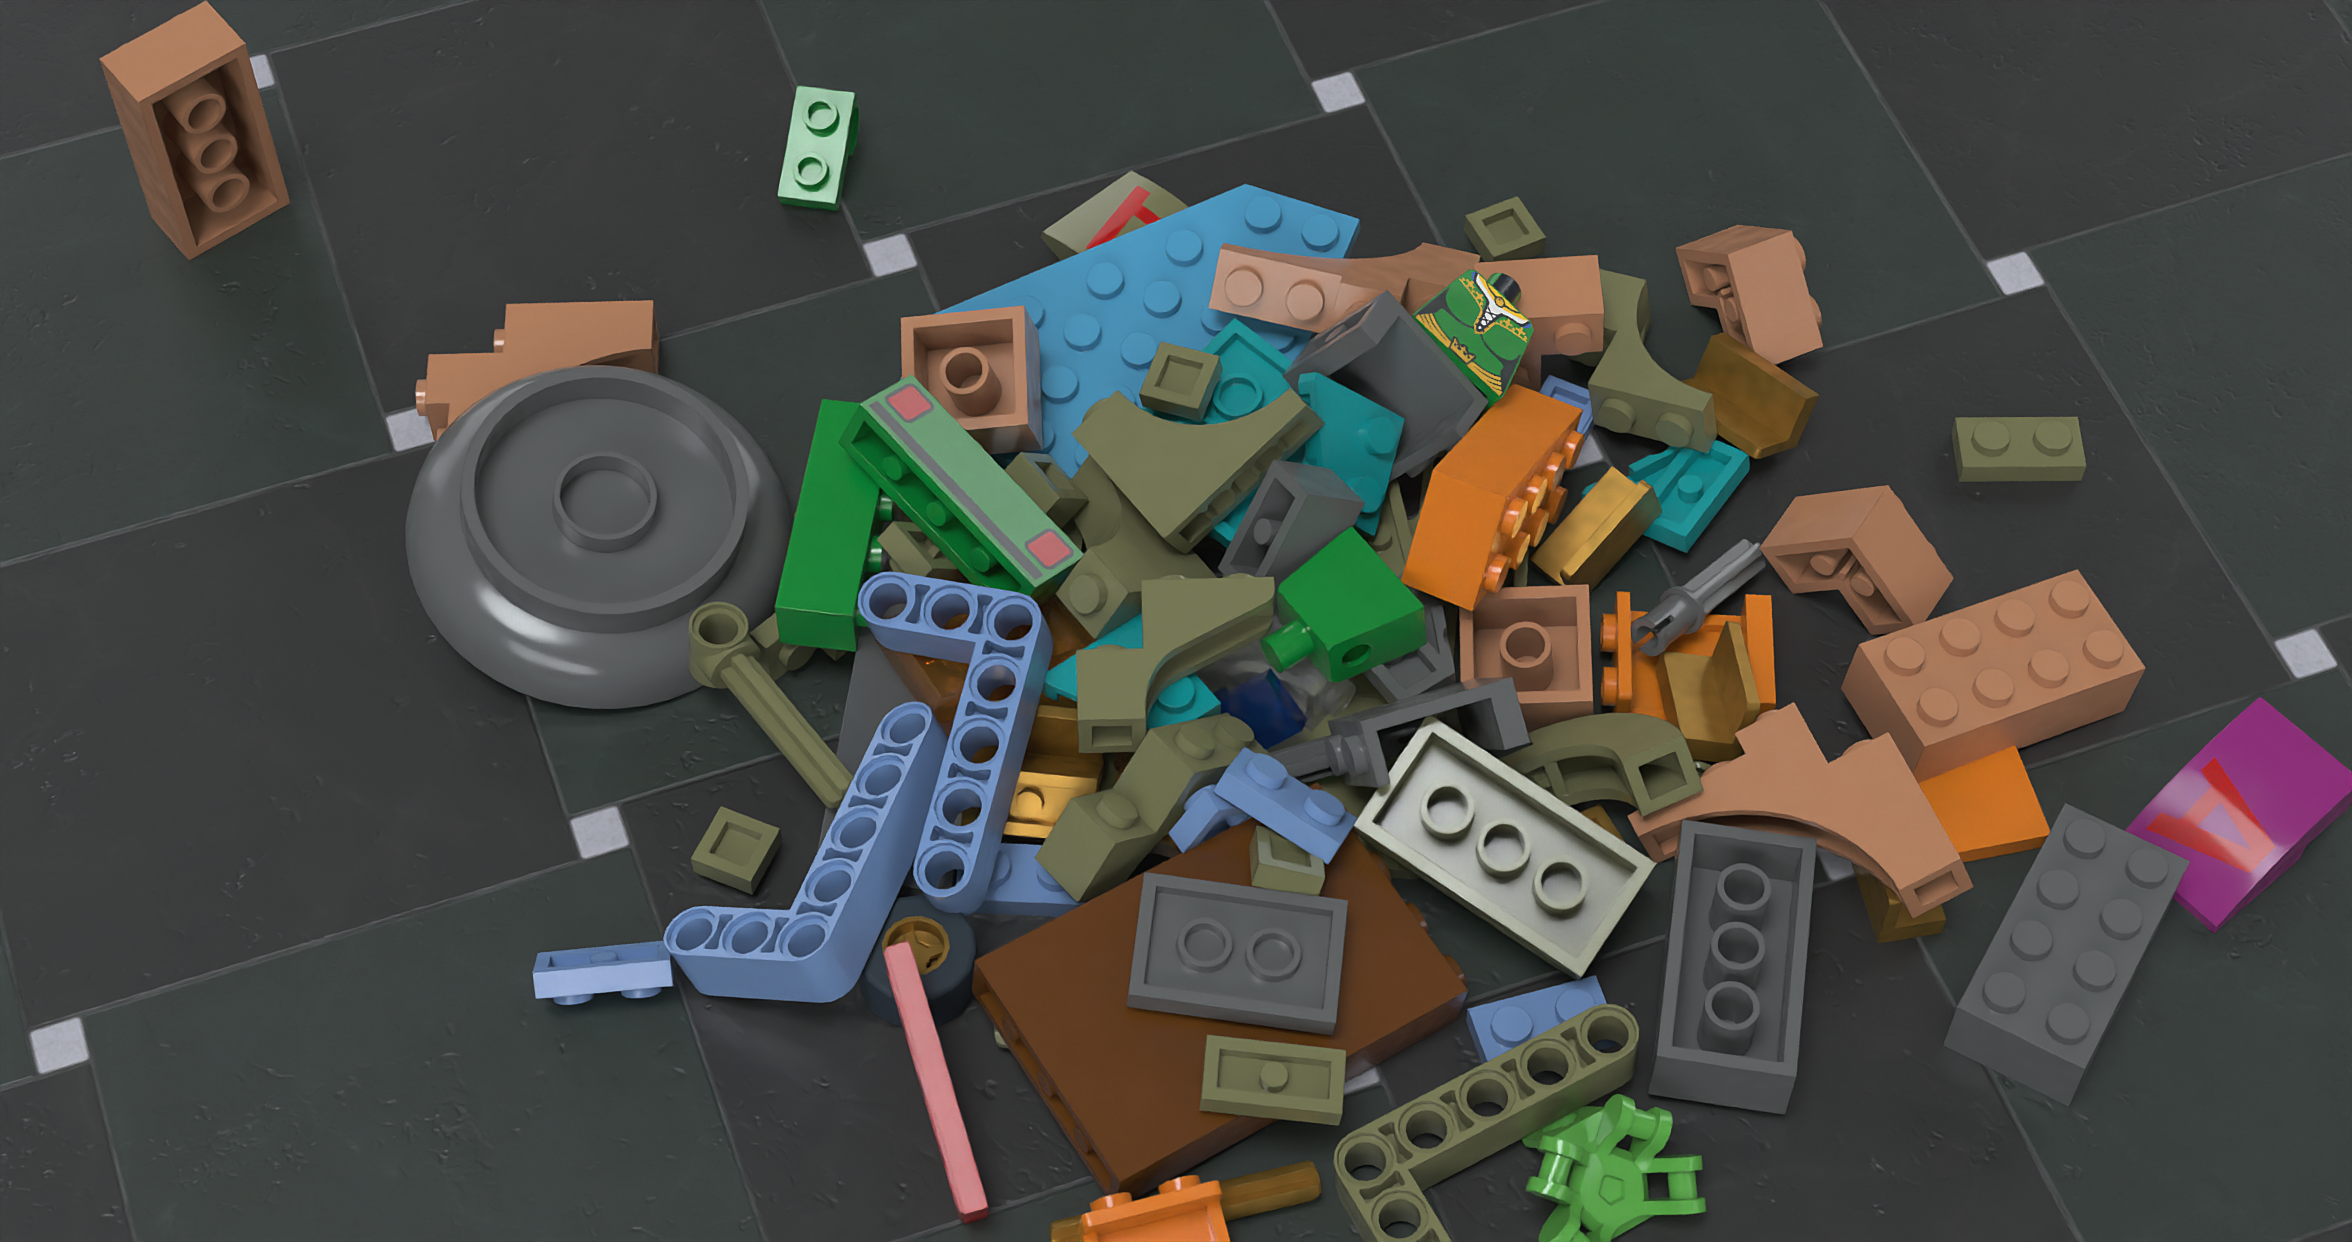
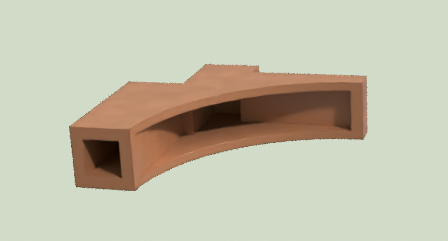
(1322, 291)
(536, 341)
(1855, 807)

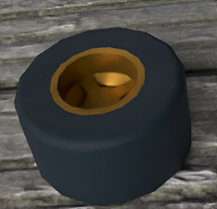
(943, 953)

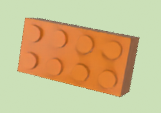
(1493, 497)

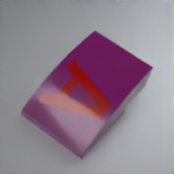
(2244, 811)

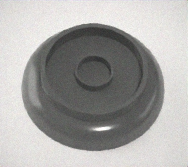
(586, 525)

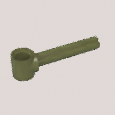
(728, 658)

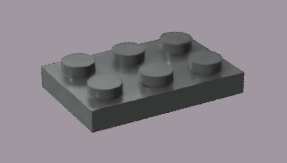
(1238, 953)

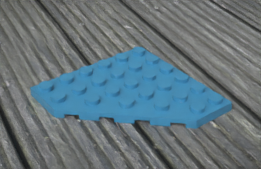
(1117, 301)

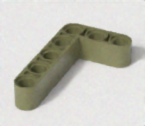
(1473, 1137)

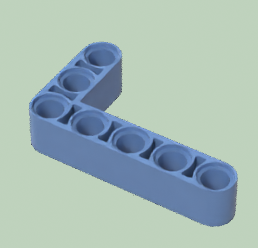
(977, 720)
(848, 892)

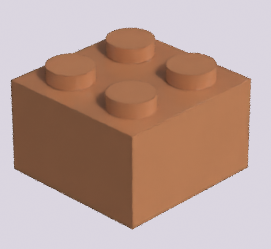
(981, 372)
(1537, 640)

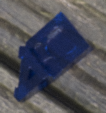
(1264, 707)

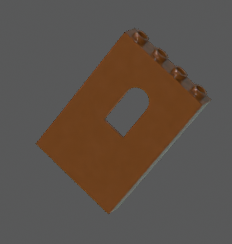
(1132, 1076)

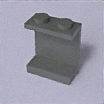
(1399, 367)
(1486, 710)

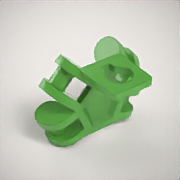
(1606, 1184)

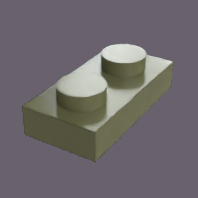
(2018, 449)
(1272, 1080)

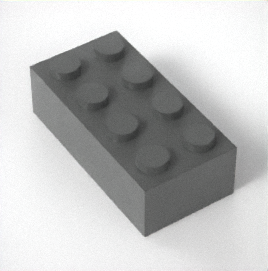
(2065, 954)
(1733, 967)

